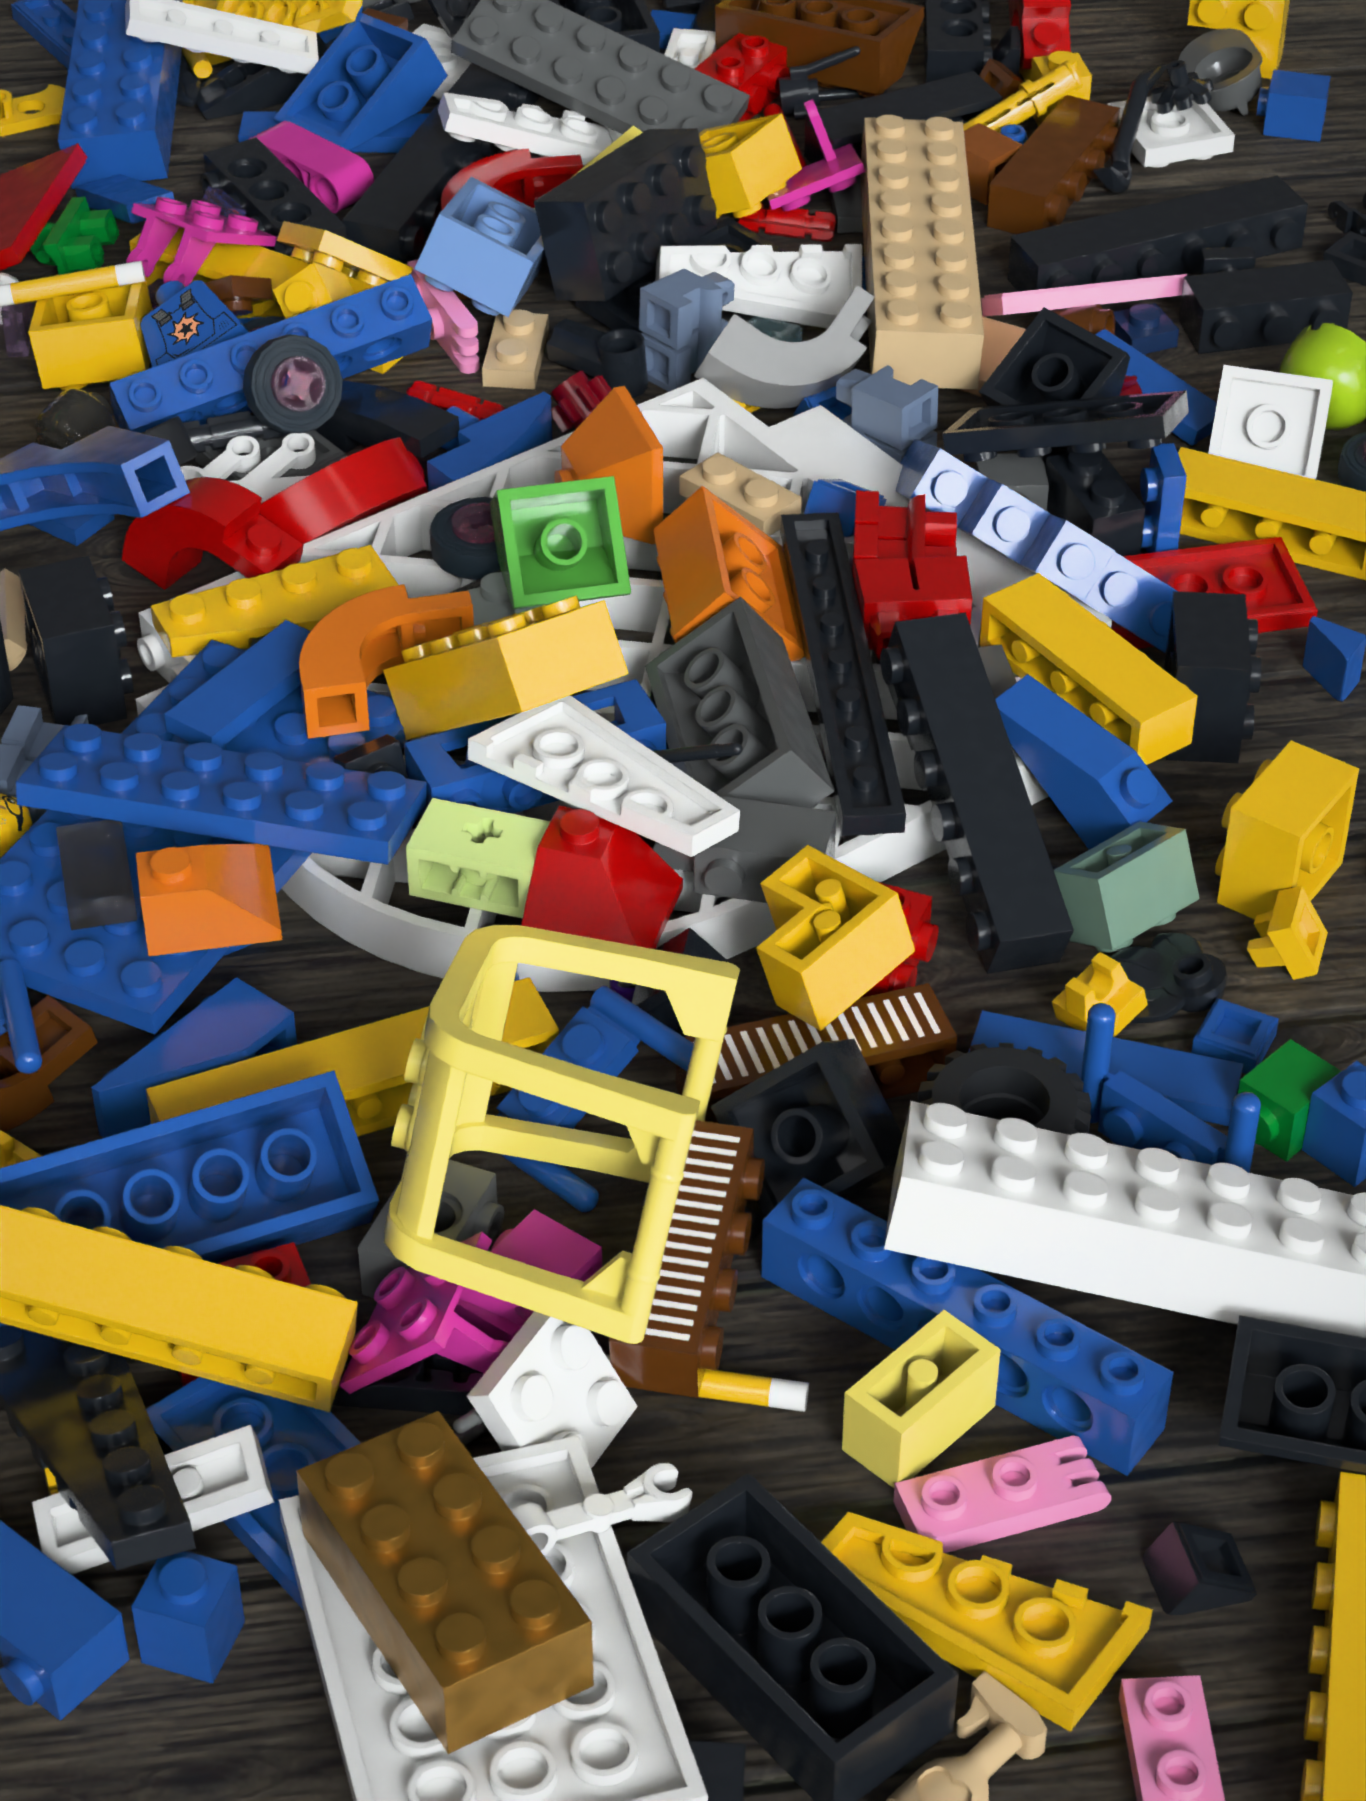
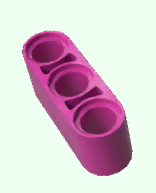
(323, 167)

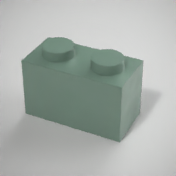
(1128, 885)

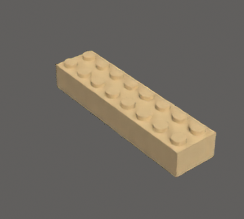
(920, 252)

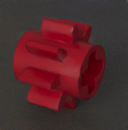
(577, 399)

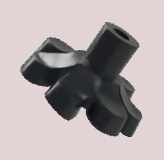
(1181, 89)

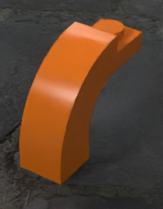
(361, 641)

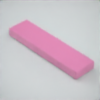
(1082, 295)

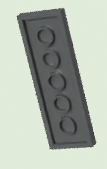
(593, 68)

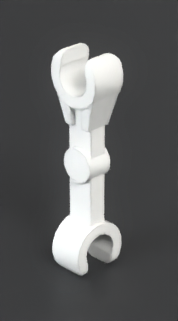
(639, 1500)

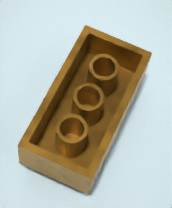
(446, 1581)

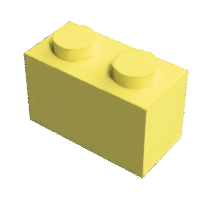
(920, 1399)

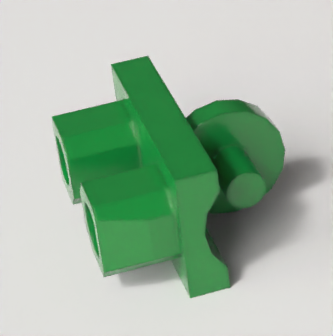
(76, 238)

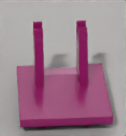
(833, 172)
(202, 230)
(418, 1320)

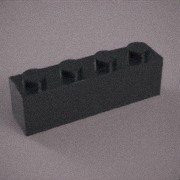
(953, 97)

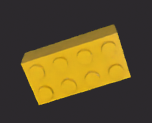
(505, 667)

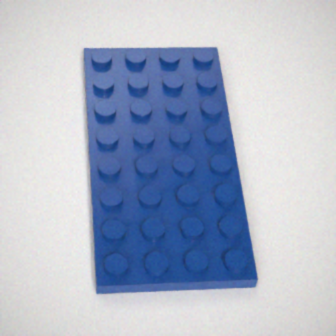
(110, 964)

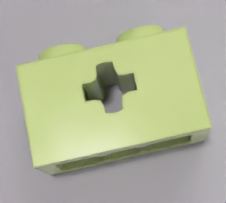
(473, 857)

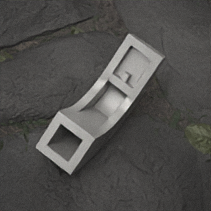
(782, 373)

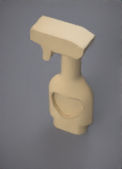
(1012, 1730)

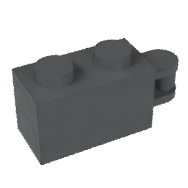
(765, 841)

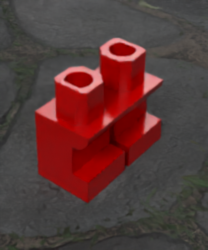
(901, 530)
(890, 595)

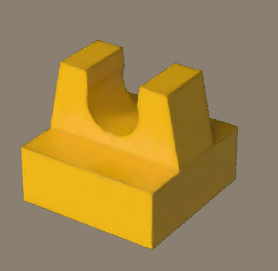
(1289, 935)
(1100, 983)

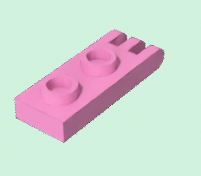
(451, 323)
(1002, 1494)
(1170, 1739)

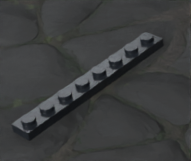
(842, 676)

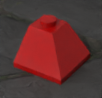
(599, 882)

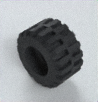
(1010, 1085)

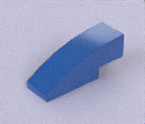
(494, 440)

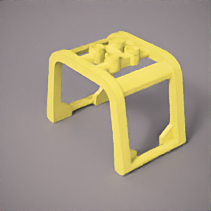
(450, 1098)

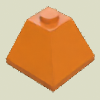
(622, 445)
(207, 897)

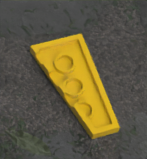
(302, 14)
(261, 603)
(973, 1613)

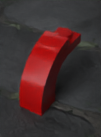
(1042, 27)
(516, 175)
(347, 491)
(211, 518)

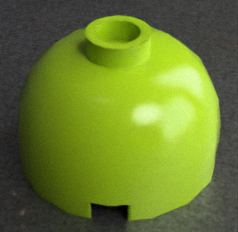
(1335, 356)

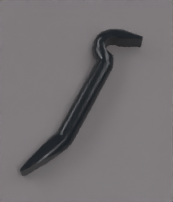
(1119, 175)

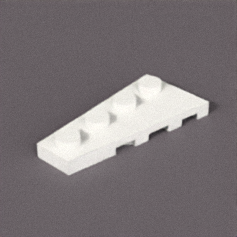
(528, 127)
(782, 286)
(604, 770)

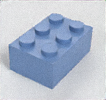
(484, 248)

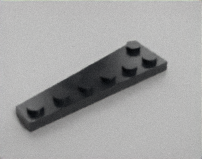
(96, 1441)

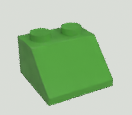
(560, 542)

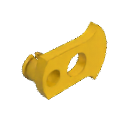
(48, 102)

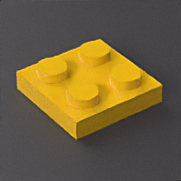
(340, 254)

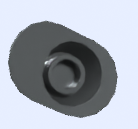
(1230, 63)

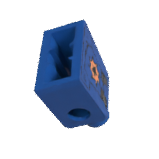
(187, 322)

